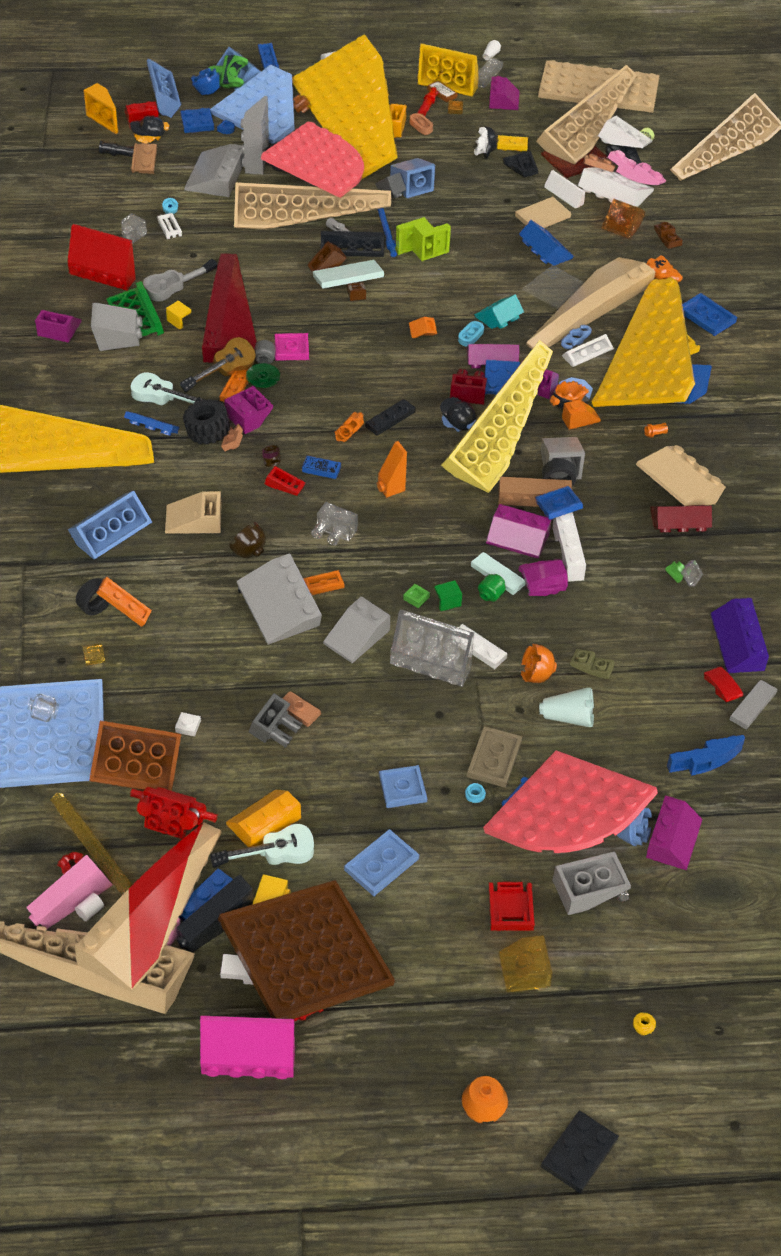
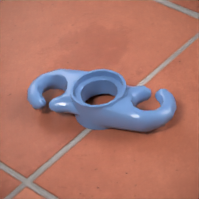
(576, 341)

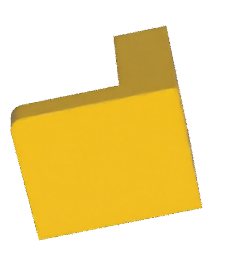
(176, 312)

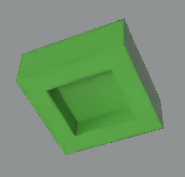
(416, 595)

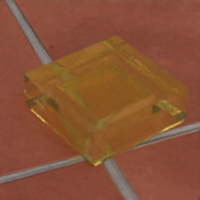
(93, 654)

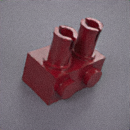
(469, 388)

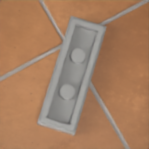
(753, 704)

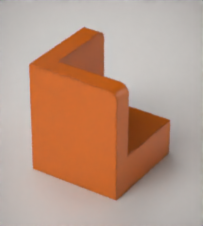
(422, 327)

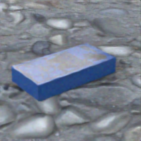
(321, 467)

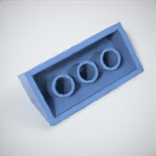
(164, 89)
(110, 525)

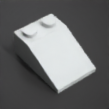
(621, 133)

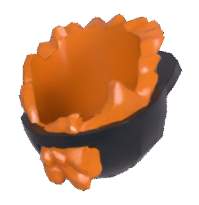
(568, 392)

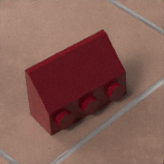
(681, 517)

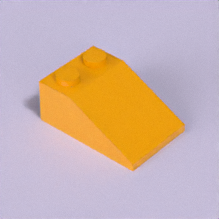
(101, 107)

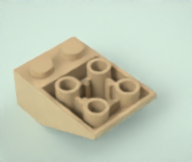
(195, 514)

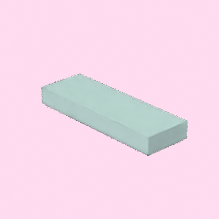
(488, 565)

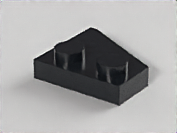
(522, 164)

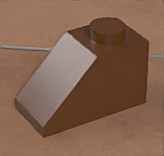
(327, 257)

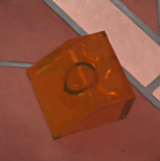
(623, 219)

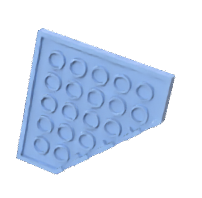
(271, 83)

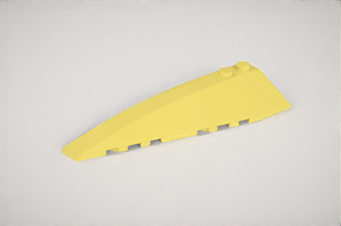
(491, 440)

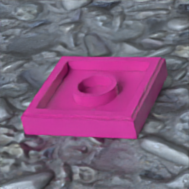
(292, 346)

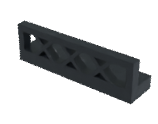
(355, 240)

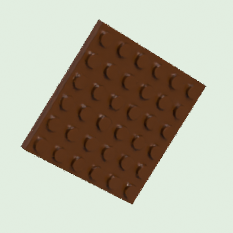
(306, 951)

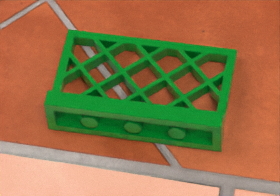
(146, 308)

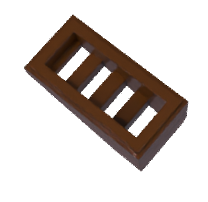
(356, 291)

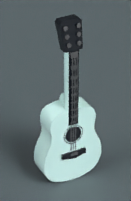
(150, 388)
(289, 845)

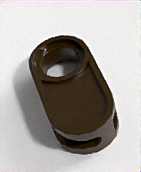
(271, 456)

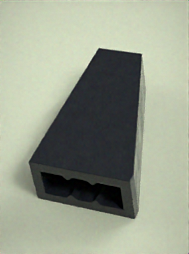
(204, 922)

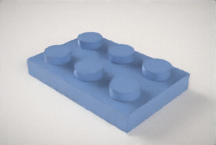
(381, 862)

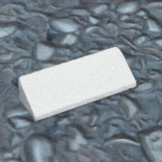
(565, 189)
(588, 351)

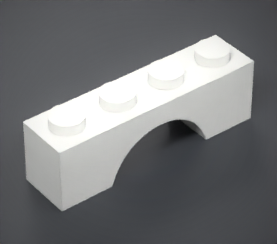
(572, 554)

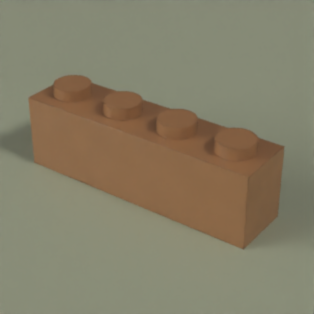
(524, 490)

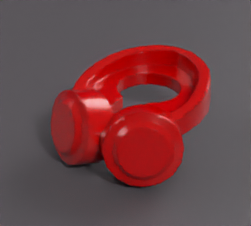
(64, 863)

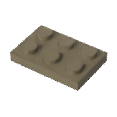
(494, 757)

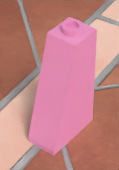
(68, 892)

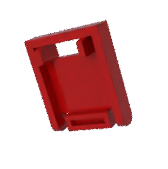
(511, 903)

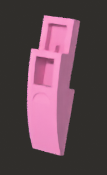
(639, 173)

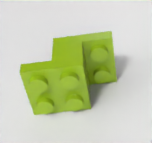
(423, 239)

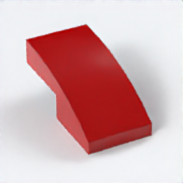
(724, 684)

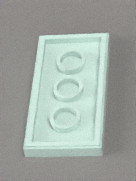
(348, 274)

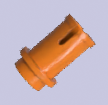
(651, 430)

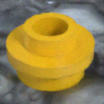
(642, 1028)

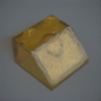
(526, 964)

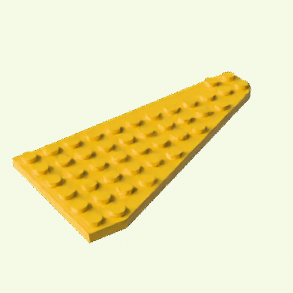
(653, 355)
(52, 443)

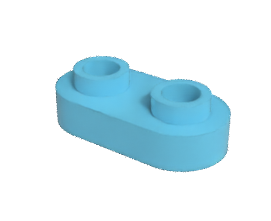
(471, 333)

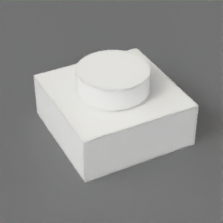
(188, 724)

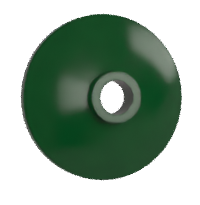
(262, 375)

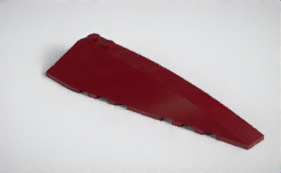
(228, 309)

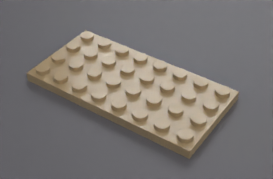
(576, 82)

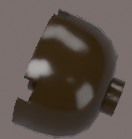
(249, 542)

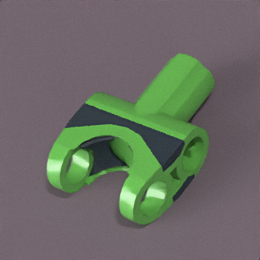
(229, 71)

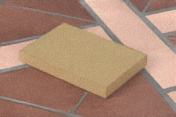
(544, 213)

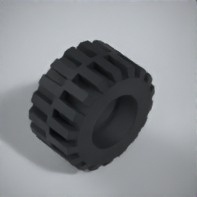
(206, 421)

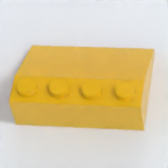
(449, 67)

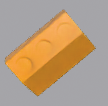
(265, 816)

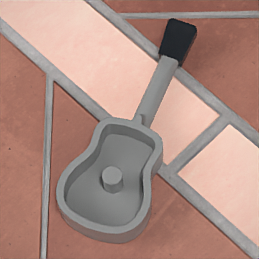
(165, 284)

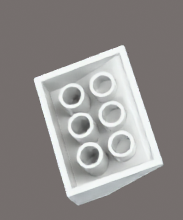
(613, 186)

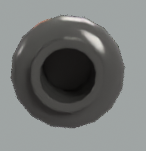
(264, 352)

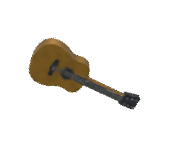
(234, 357)

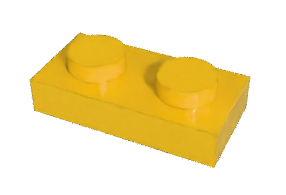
(512, 143)

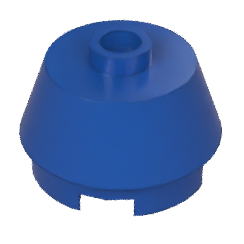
(206, 82)

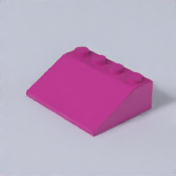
(247, 1047)

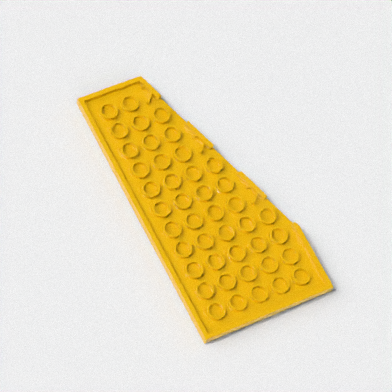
(352, 101)

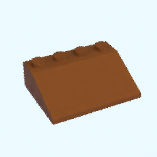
(134, 756)

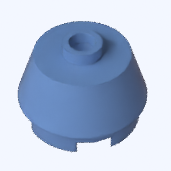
(637, 830)

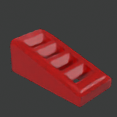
(274, 481)

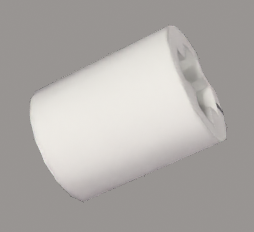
(89, 907)

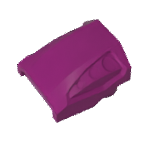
(545, 577)

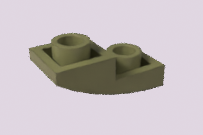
(588, 663)

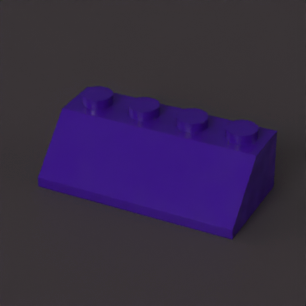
(740, 636)

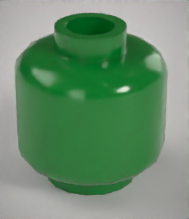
(491, 587)

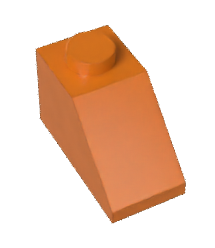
(579, 414)

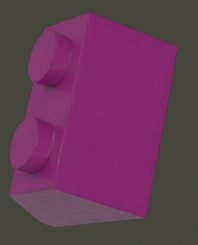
(503, 94)

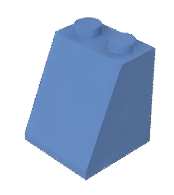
(416, 175)

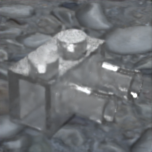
(337, 522)

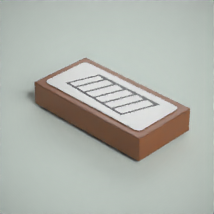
(445, 92)

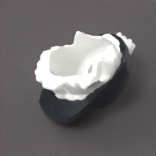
(486, 142)

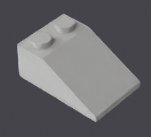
(358, 630)
(590, 882)

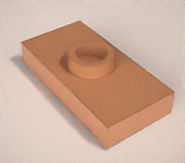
(301, 709)

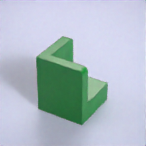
(449, 595)

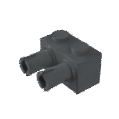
(267, 721)

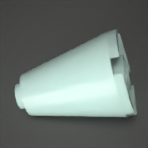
(570, 707)

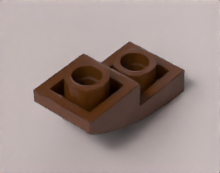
(667, 235)

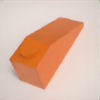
(393, 472)

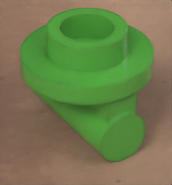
(674, 571)

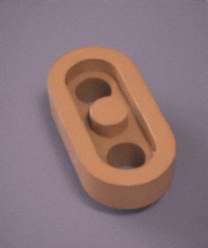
(421, 123)

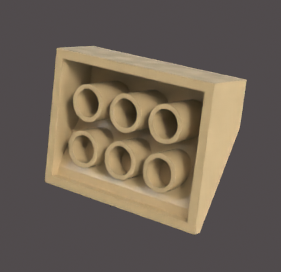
(682, 476)

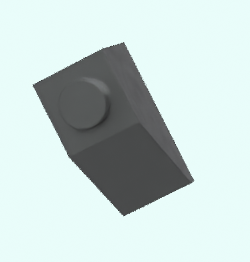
(392, 183)

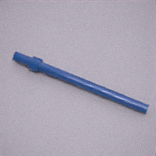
(390, 243)

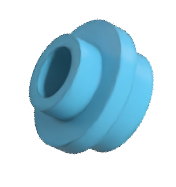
(472, 789)

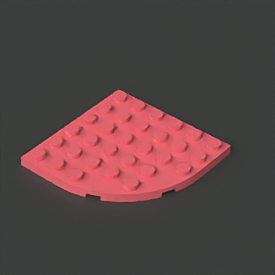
(318, 159)
(569, 806)

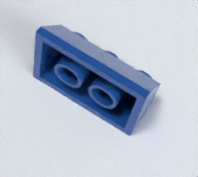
(544, 244)

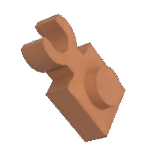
(233, 439)

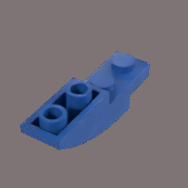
(713, 755)

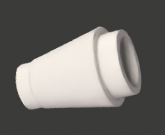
(491, 50)

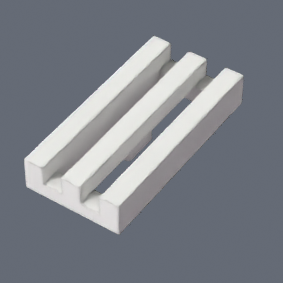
(171, 232)

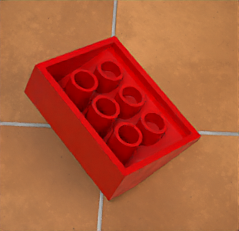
(101, 257)

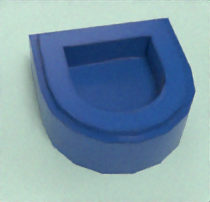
(226, 127)

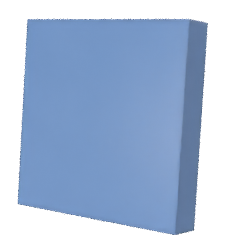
(402, 786)

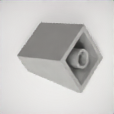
(115, 326)
(563, 448)

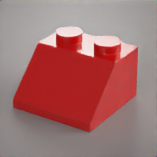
(136, 112)

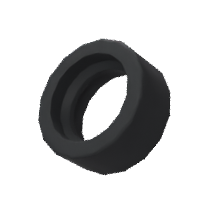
(559, 465)
(85, 594)

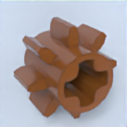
(301, 103)

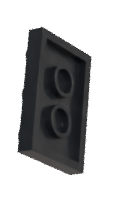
(579, 1151)

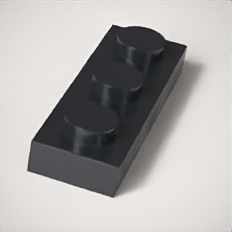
(390, 417)

